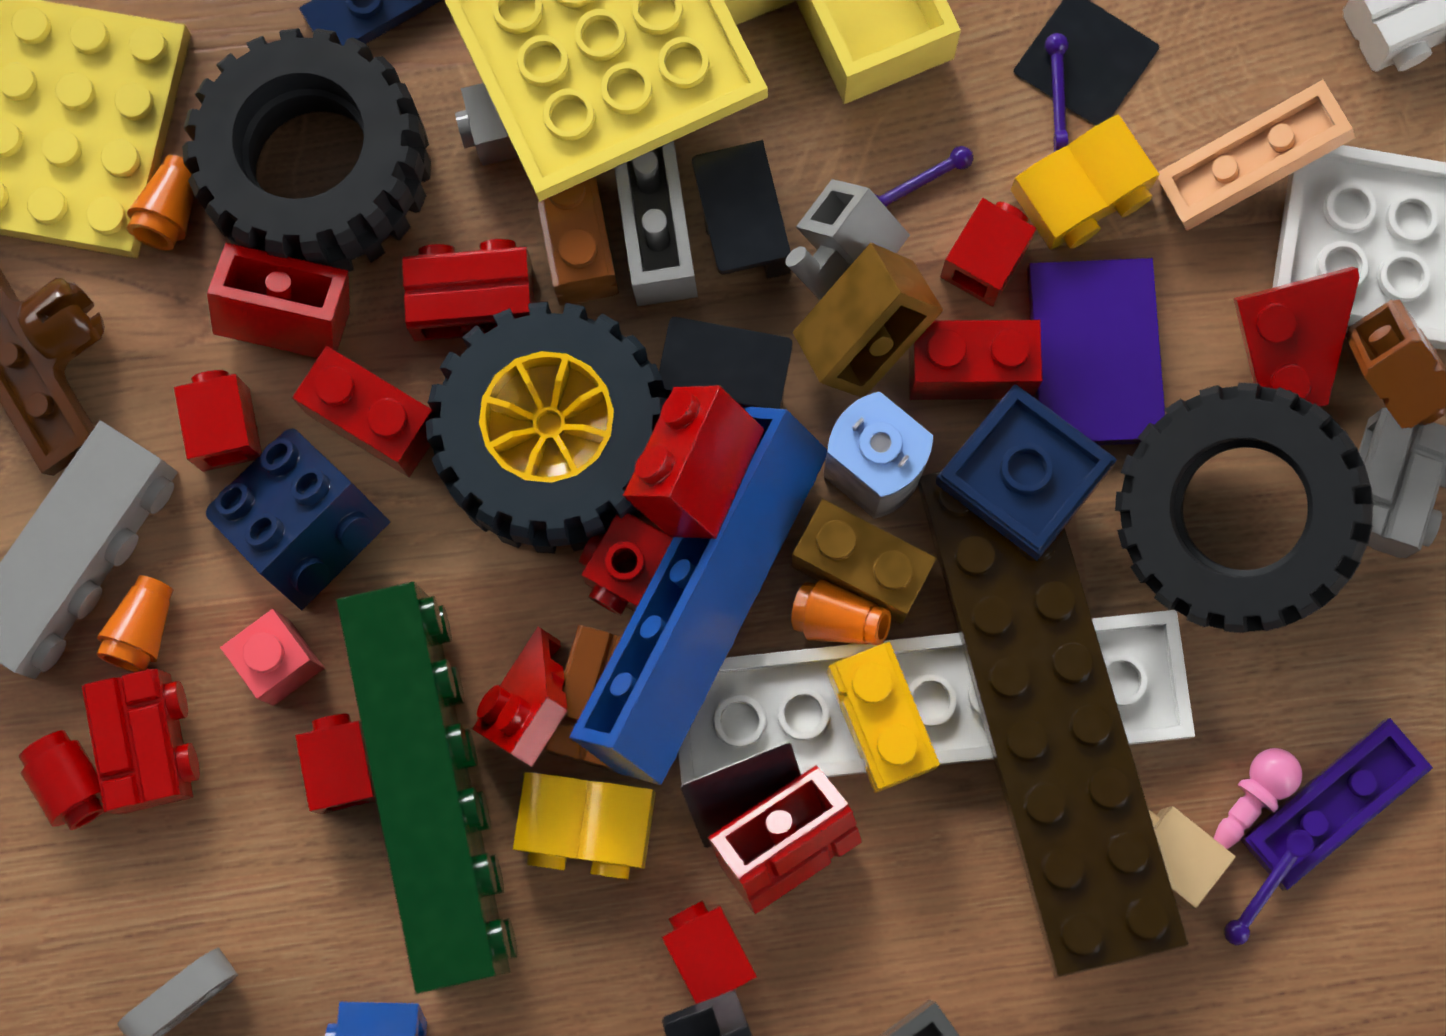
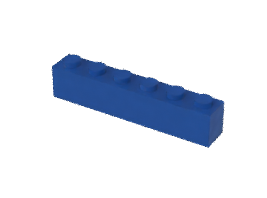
(697, 609)

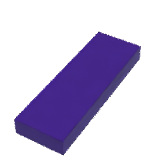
(1340, 800)

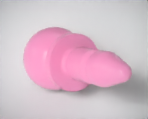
(1273, 777)

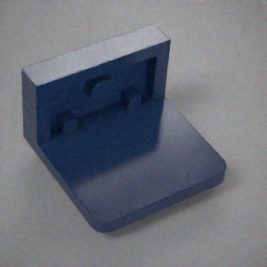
(296, 517)

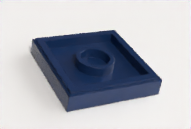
(1025, 471)

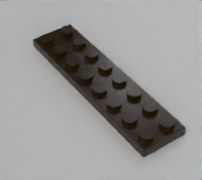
(1056, 744)

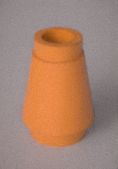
(163, 206)
(837, 615)
(137, 626)

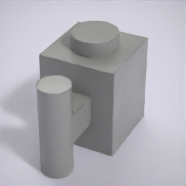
(840, 229)

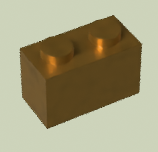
(867, 321)
(862, 559)

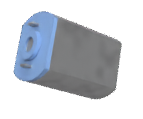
(877, 454)

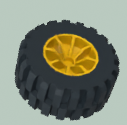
(544, 425)

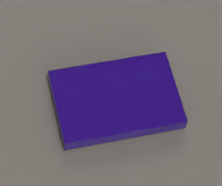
(1099, 345)

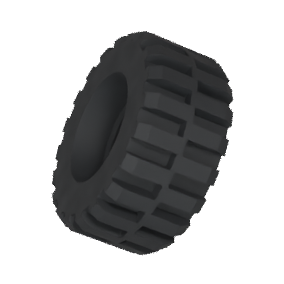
(275, 86)
(1229, 419)

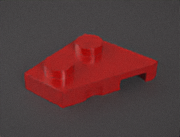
(1298, 332)
(527, 703)

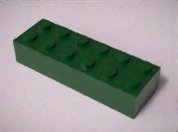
(424, 787)

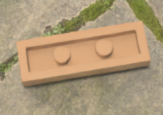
(1256, 155)

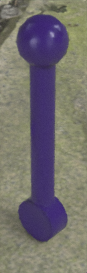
(1056, 46)
(960, 158)
(1299, 845)

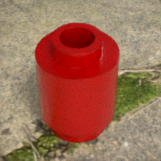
(62, 780)

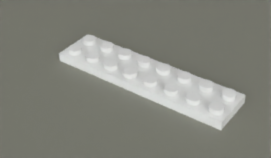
(789, 698)

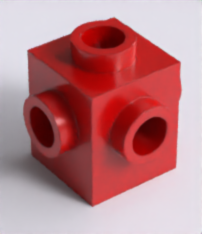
(623, 542)

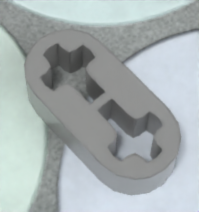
(179, 996)

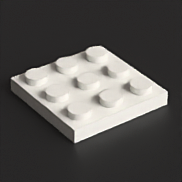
(1374, 216)

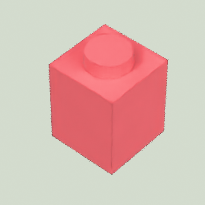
(272, 657)

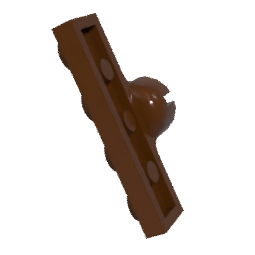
(35, 348)

